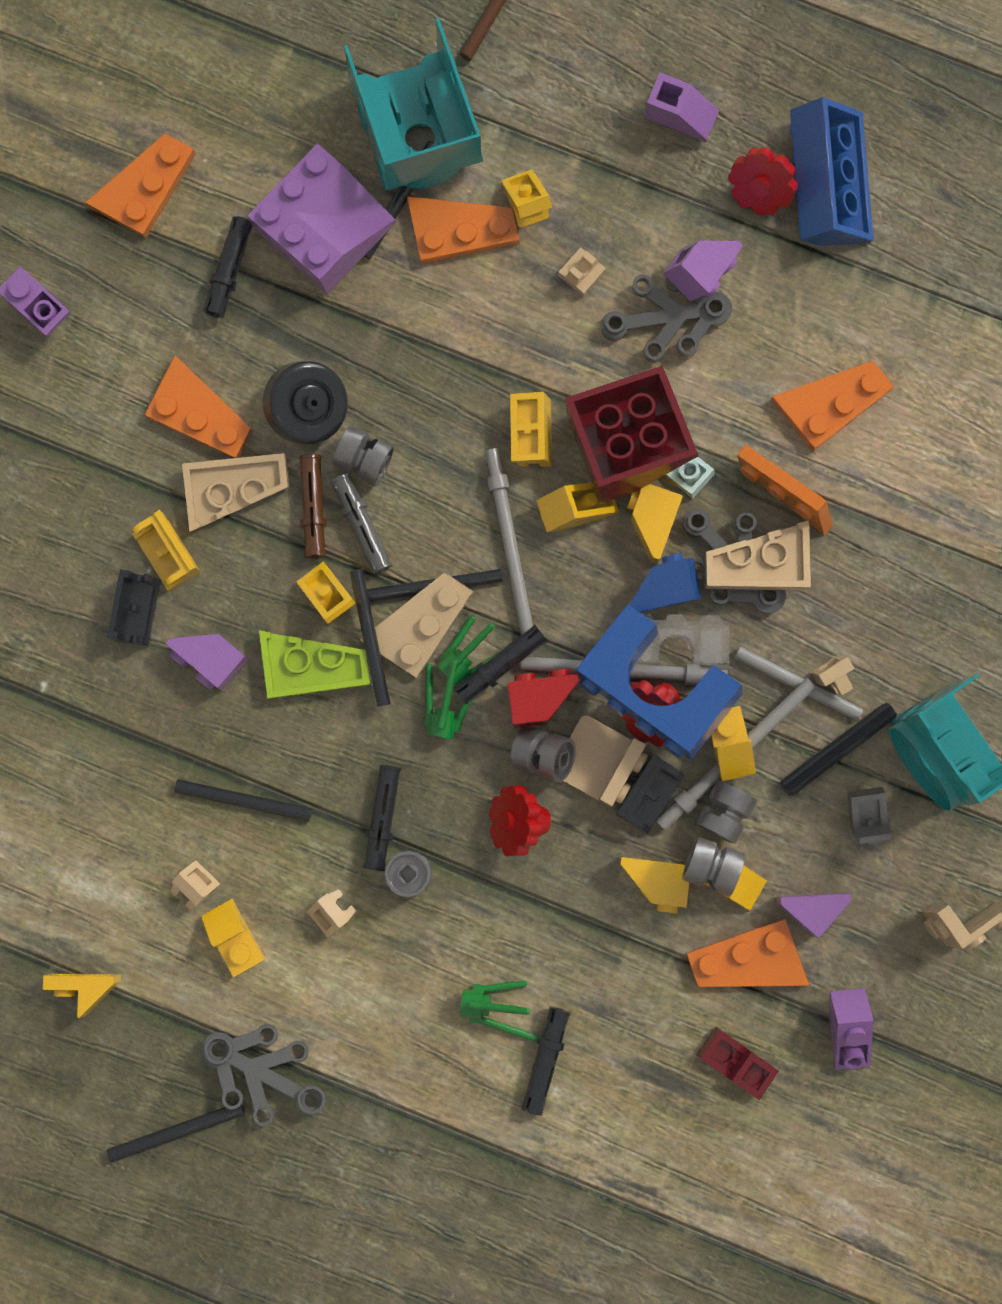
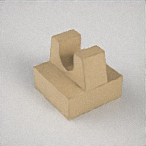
(582, 271)
(834, 674)
(195, 884)
(329, 915)

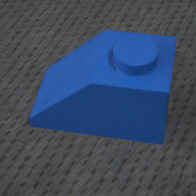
(668, 584)

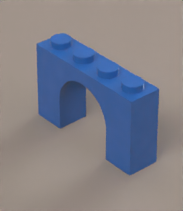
(681, 725)

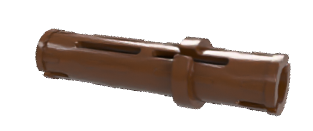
(313, 519)

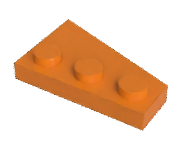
(144, 186)
(459, 228)
(832, 402)
(197, 412)
(786, 489)
(750, 959)

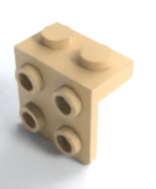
(603, 761)
(945, 924)

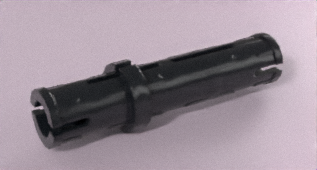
(224, 279)
(500, 664)
(376, 859)
(549, 1047)

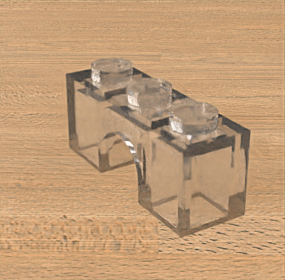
(706, 639)

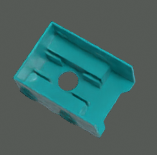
(414, 97)
(946, 750)

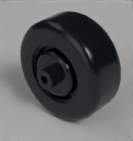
(305, 402)

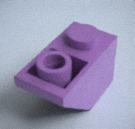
(680, 107)
(701, 265)
(33, 301)
(211, 656)
(850, 1028)

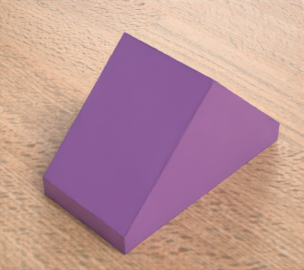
(814, 912)

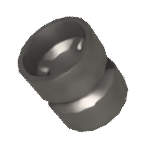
(363, 454)
(542, 753)
(726, 812)
(713, 866)
(408, 873)

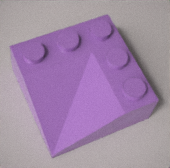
(321, 219)

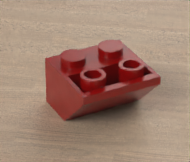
(538, 700)

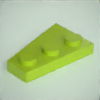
(309, 667)

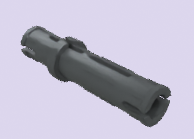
(348, 493)

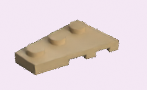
(229, 485)
(762, 563)
(421, 624)

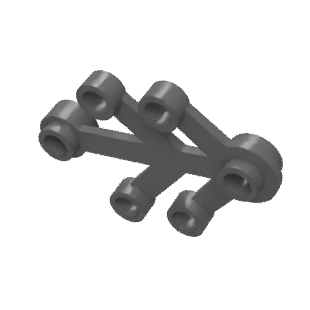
(671, 315)
(715, 541)
(257, 1071)

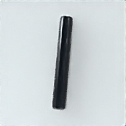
(838, 749)

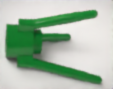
(461, 656)
(442, 721)
(477, 1004)

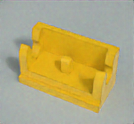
(531, 429)
(165, 550)

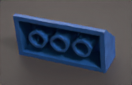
(831, 174)

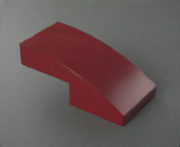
(737, 1063)

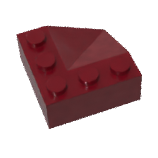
(629, 433)

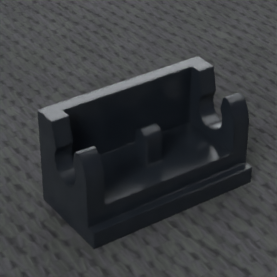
(134, 608)
(650, 794)

